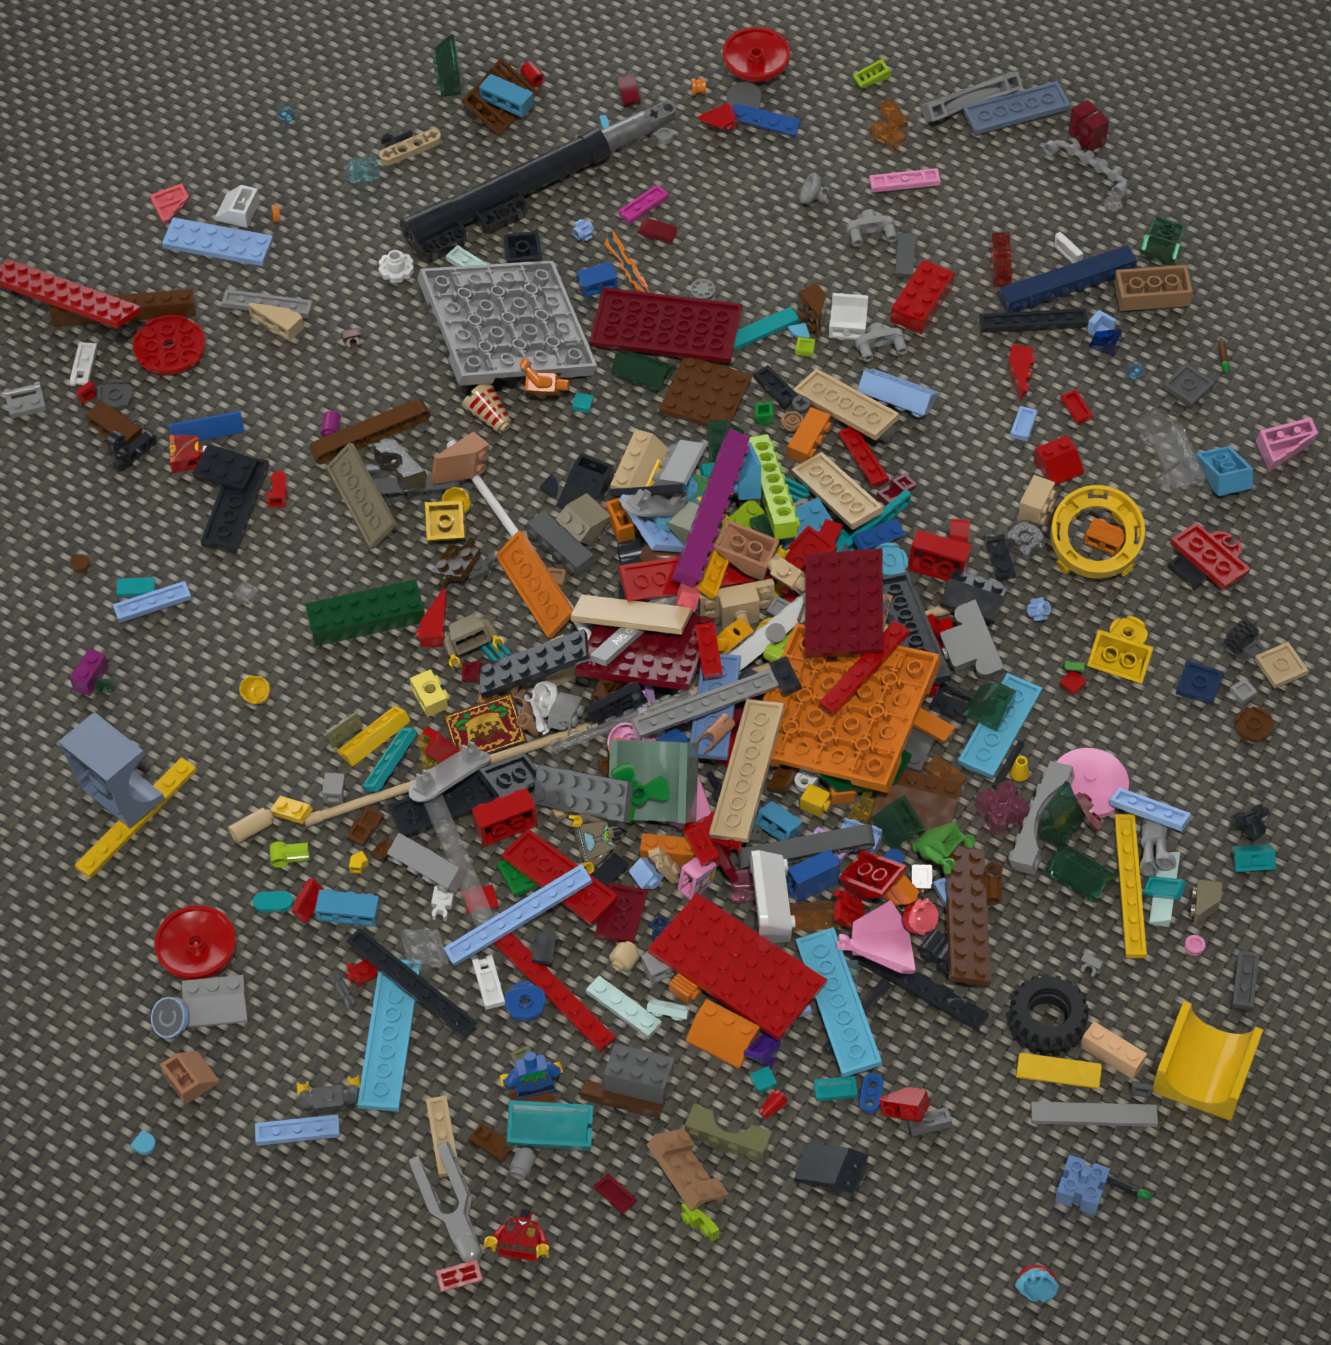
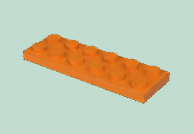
(535, 584)

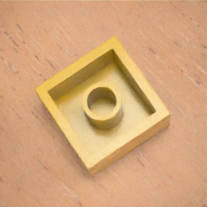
(445, 520)

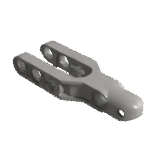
(458, 1222)

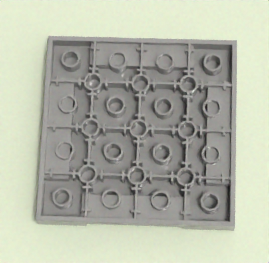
(506, 314)

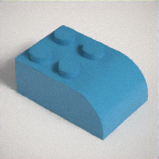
(809, 514)

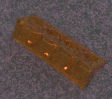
(812, 915)

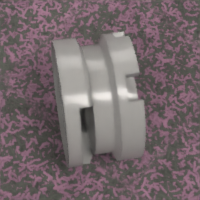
(702, 291)

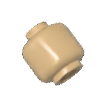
(624, 956)

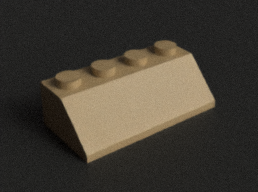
(638, 460)

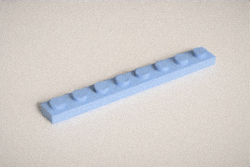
(518, 915)

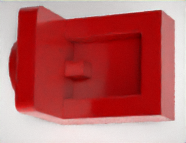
(939, 625)

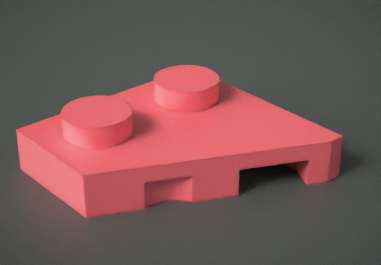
(169, 201)

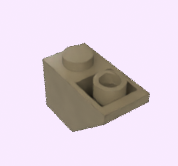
(1207, 899)

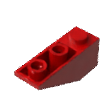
(1019, 368)

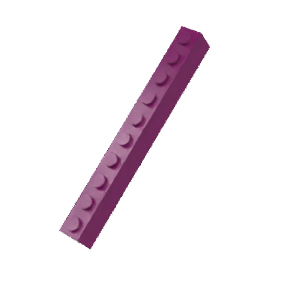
(711, 508)

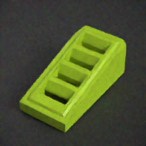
(874, 68)

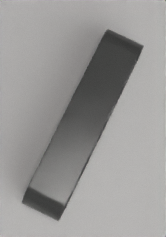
(392, 492)

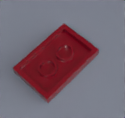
(623, 918)

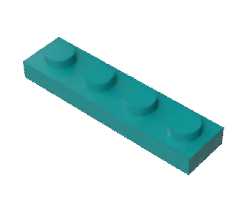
(389, 760)

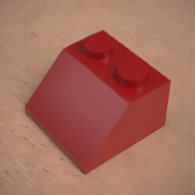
(1059, 460)

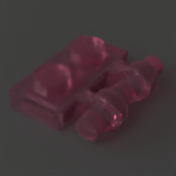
(744, 884)

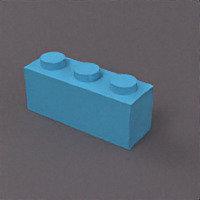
(506, 95)
(347, 908)

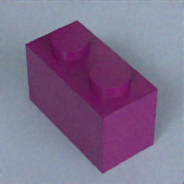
(90, 669)

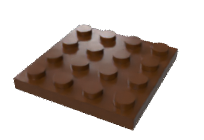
(704, 392)

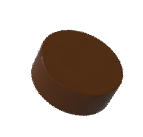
(80, 563)

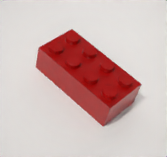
(922, 296)

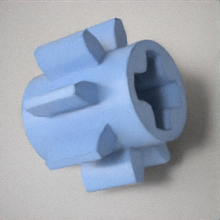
(583, 230)
(1039, 609)

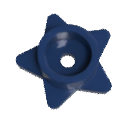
(654, 925)

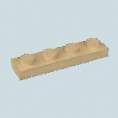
(440, 1128)

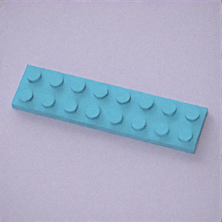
(840, 1004)
(387, 1046)

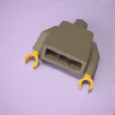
(468, 634)

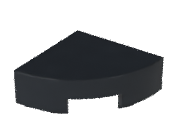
(550, 486)

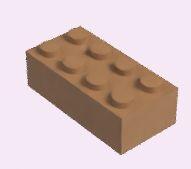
(1153, 287)

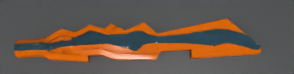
(615, 246)

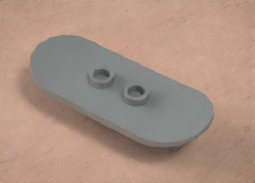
(653, 505)
(448, 773)

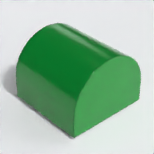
(764, 413)

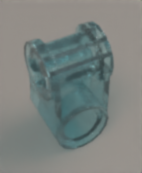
(360, 170)

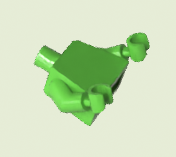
(940, 843)

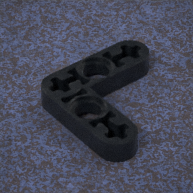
(125, 455)

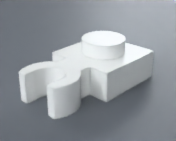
(441, 902)

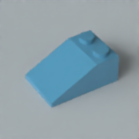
(1226, 470)

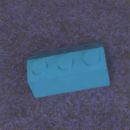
(749, 481)

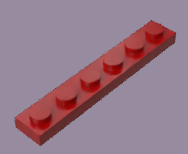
(863, 669)

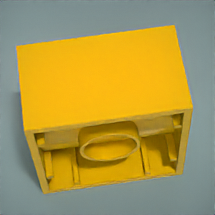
(1205, 1065)

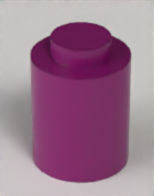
(330, 423)

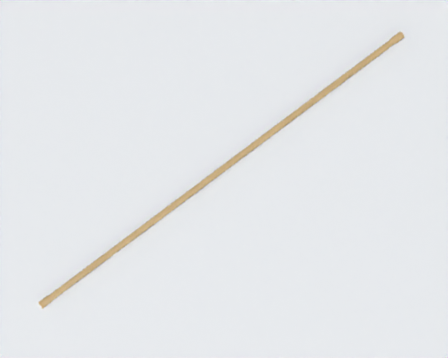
(320, 816)

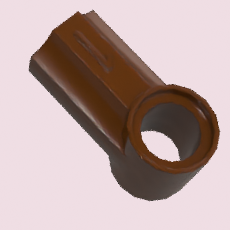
(993, 883)

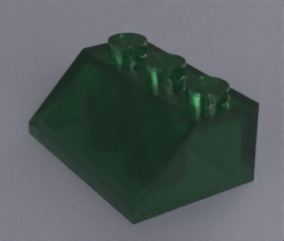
(447, 68)
(642, 369)
(1081, 873)

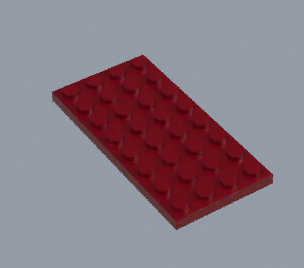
(666, 325)

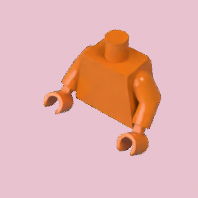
(542, 382)

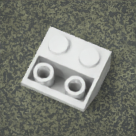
(239, 206)

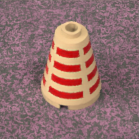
(487, 407)

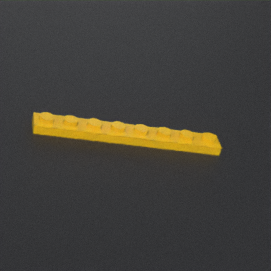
(120, 833)
(1130, 886)

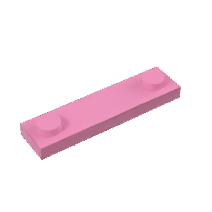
(904, 180)

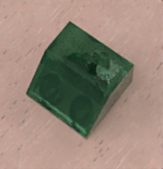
(899, 822)

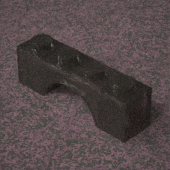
(392, 455)

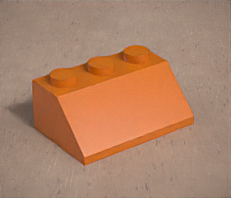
(722, 1033)

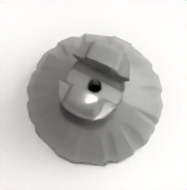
(813, 190)

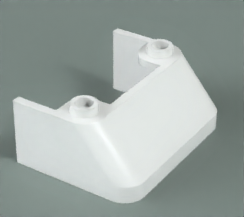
(771, 896)

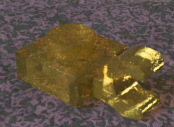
(864, 809)

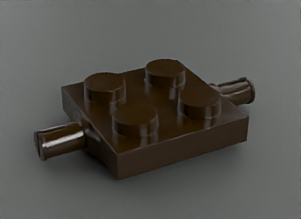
(456, 563)

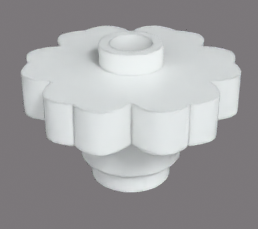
(396, 266)

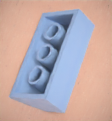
(897, 392)

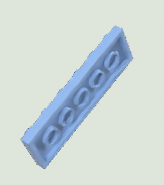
(217, 241)

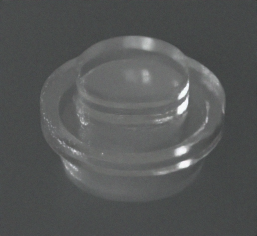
(1113, 203)

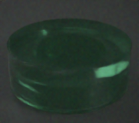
(104, 685)

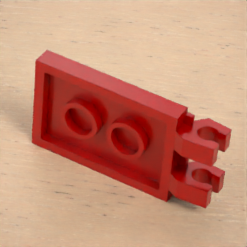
(807, 542)

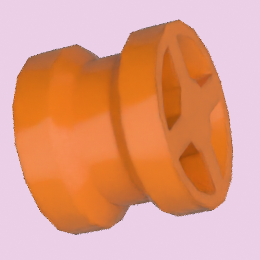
(698, 86)

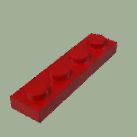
(863, 457)

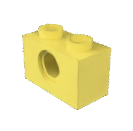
(430, 702)

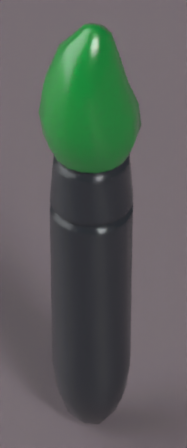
(1141, 1193)

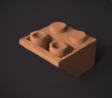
(188, 1075)

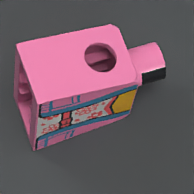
(696, 878)

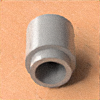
(522, 1163)

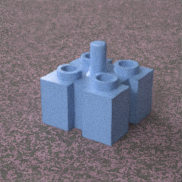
(1082, 1184)

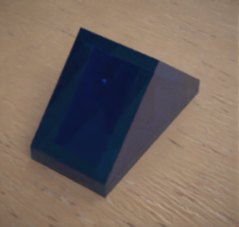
(1107, 341)

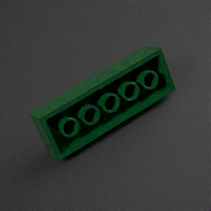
(365, 612)

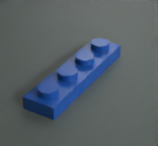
(767, 120)

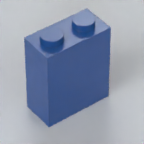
(813, 875)

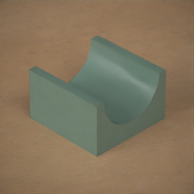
(668, 759)

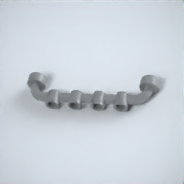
(1119, 189)

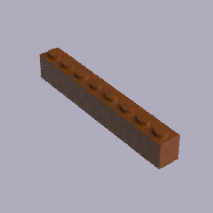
(152, 306)

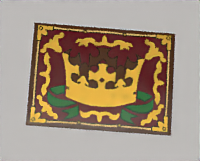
(487, 724)

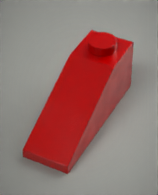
(433, 623)

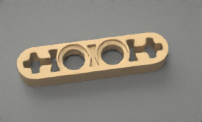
(432, 139)

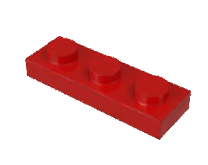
(709, 650)

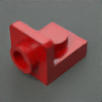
(360, 973)

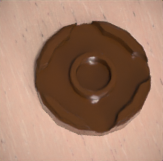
(1253, 724)

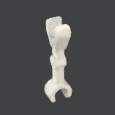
(540, 723)

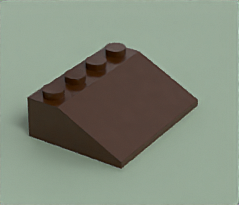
(930, 796)

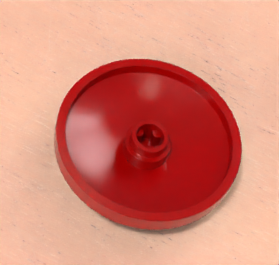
(756, 54)
(195, 942)

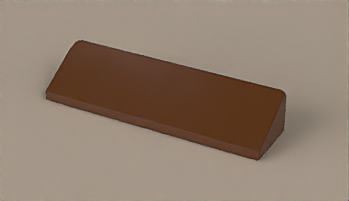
(594, 1093)

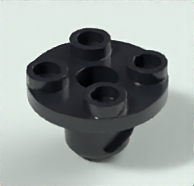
(1252, 821)

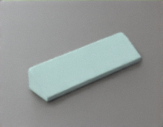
(1162, 908)

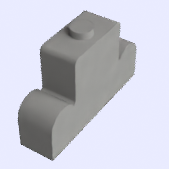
(971, 643)

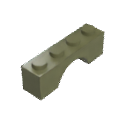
(751, 1142)

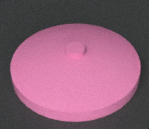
(1098, 776)

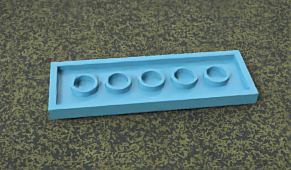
(989, 747)

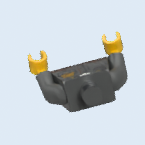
(329, 1098)

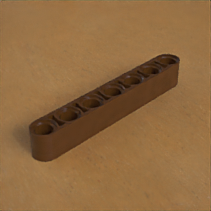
(371, 430)

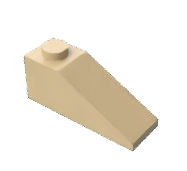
(279, 319)

